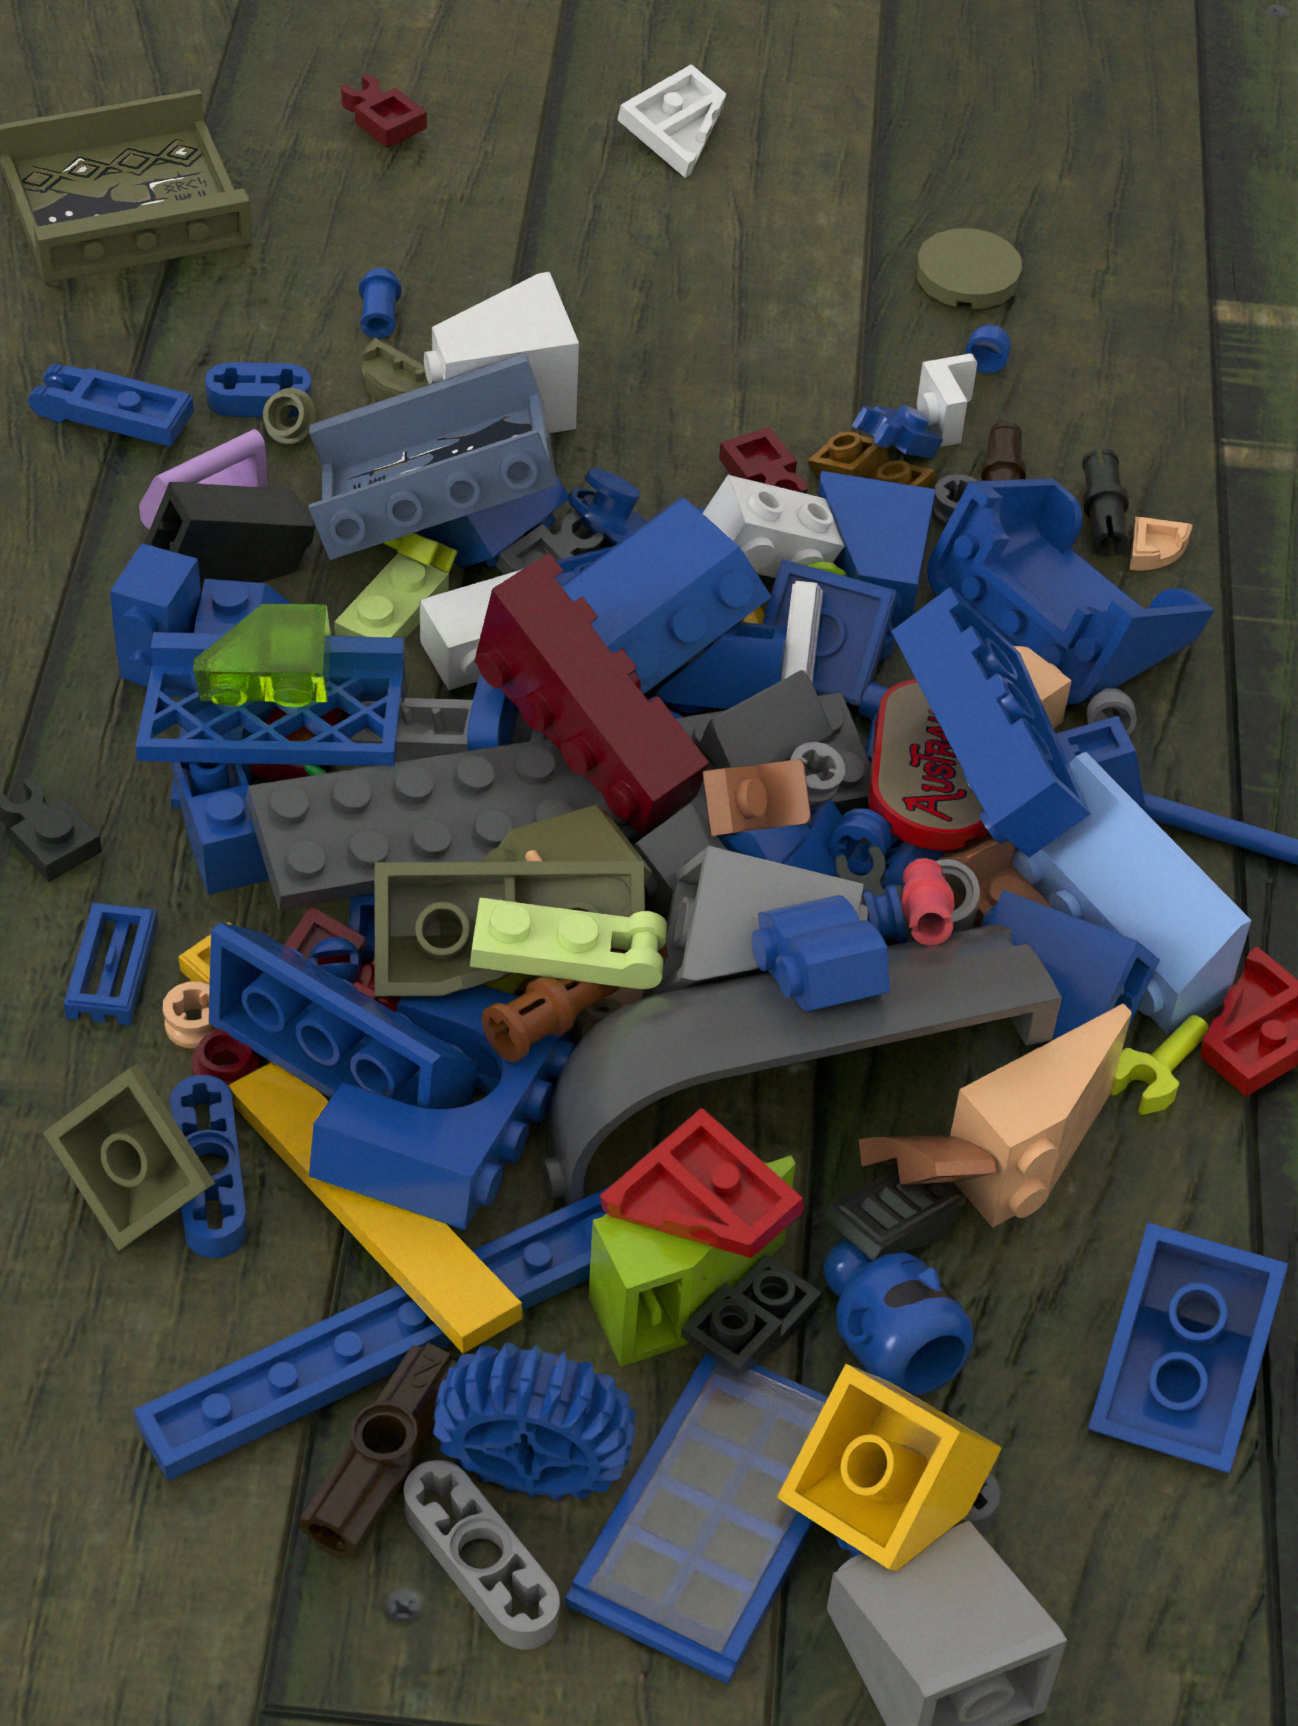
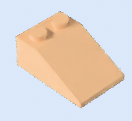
(1038, 1114)

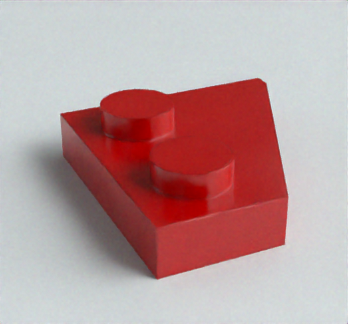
(1257, 1026)
(705, 1190)

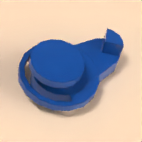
(610, 507)

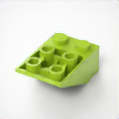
(655, 1282)

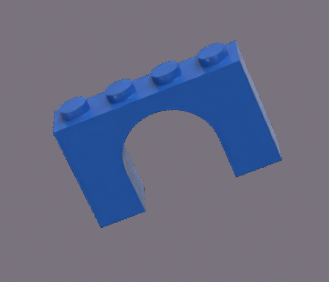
(440, 1158)

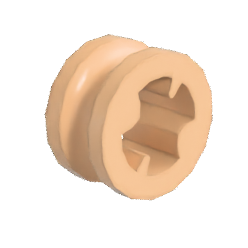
(176, 1003)

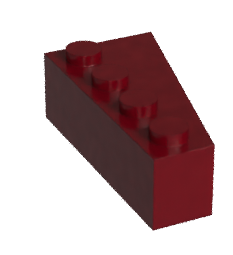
(586, 698)

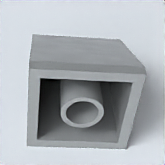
(718, 910)
(947, 1635)

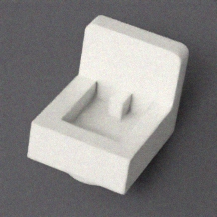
(944, 395)

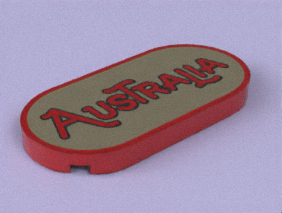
(918, 777)

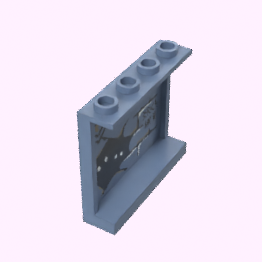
(431, 456)

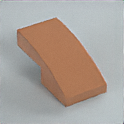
(927, 1158)

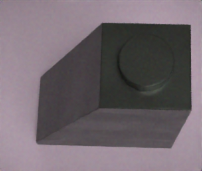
(233, 530)

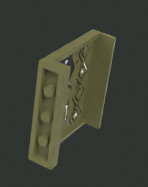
(121, 186)

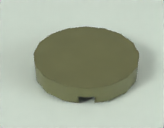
(969, 268)

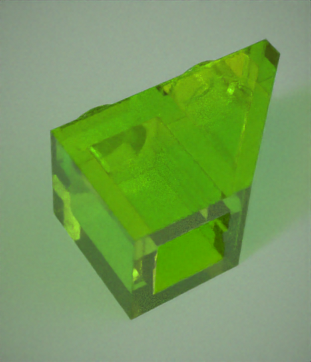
(269, 656)

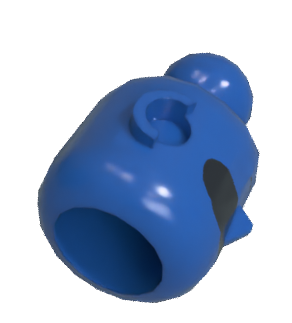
(899, 1316)

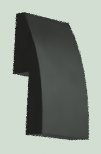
(754, 1317)

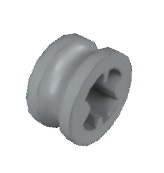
(824, 759)

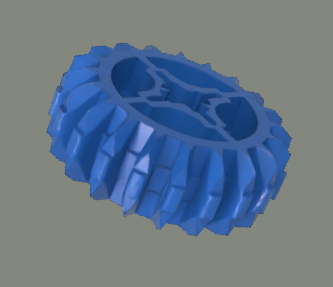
(534, 1422)

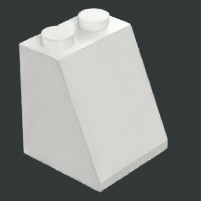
(515, 322)

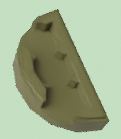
(389, 371)

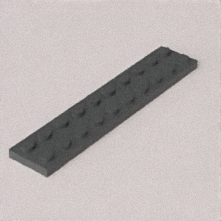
(456, 807)

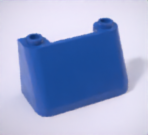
(1017, 569)

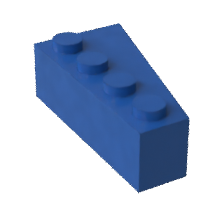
(992, 723)

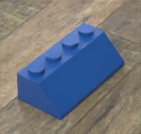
(668, 591)
(326, 1026)

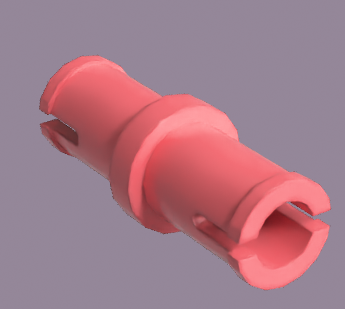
(927, 902)

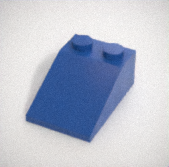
(1188, 1347)

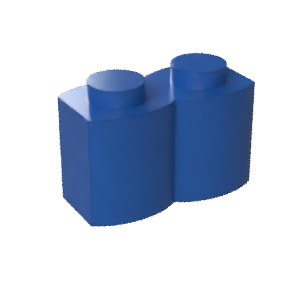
(822, 953)

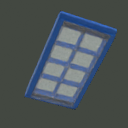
(700, 1526)

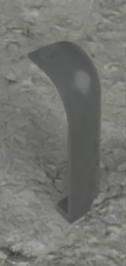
(752, 1027)

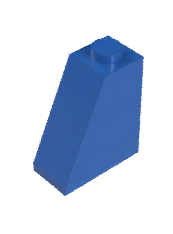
(882, 533)
(1086, 962)

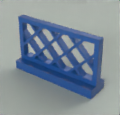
(357, 672)

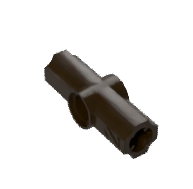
(364, 1481)

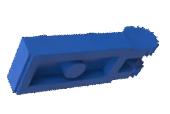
(112, 403)

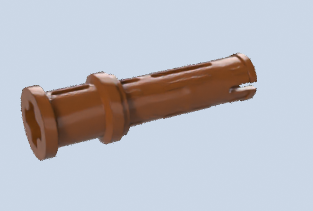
(543, 1010)

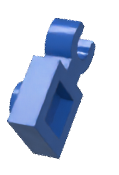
(900, 428)

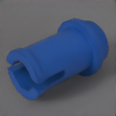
(379, 293)

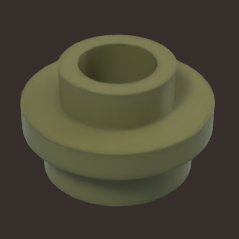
(277, 411)

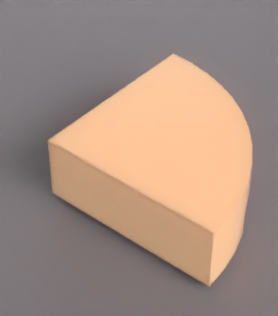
(1157, 543)

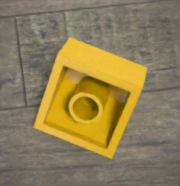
(886, 1469)

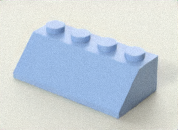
(1140, 884)

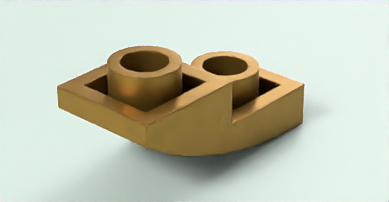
(861, 457)

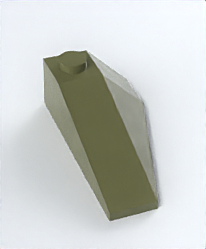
(431, 912)

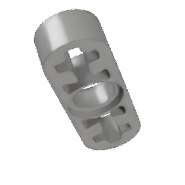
(481, 1586)

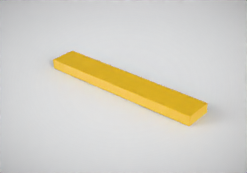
(414, 1249)

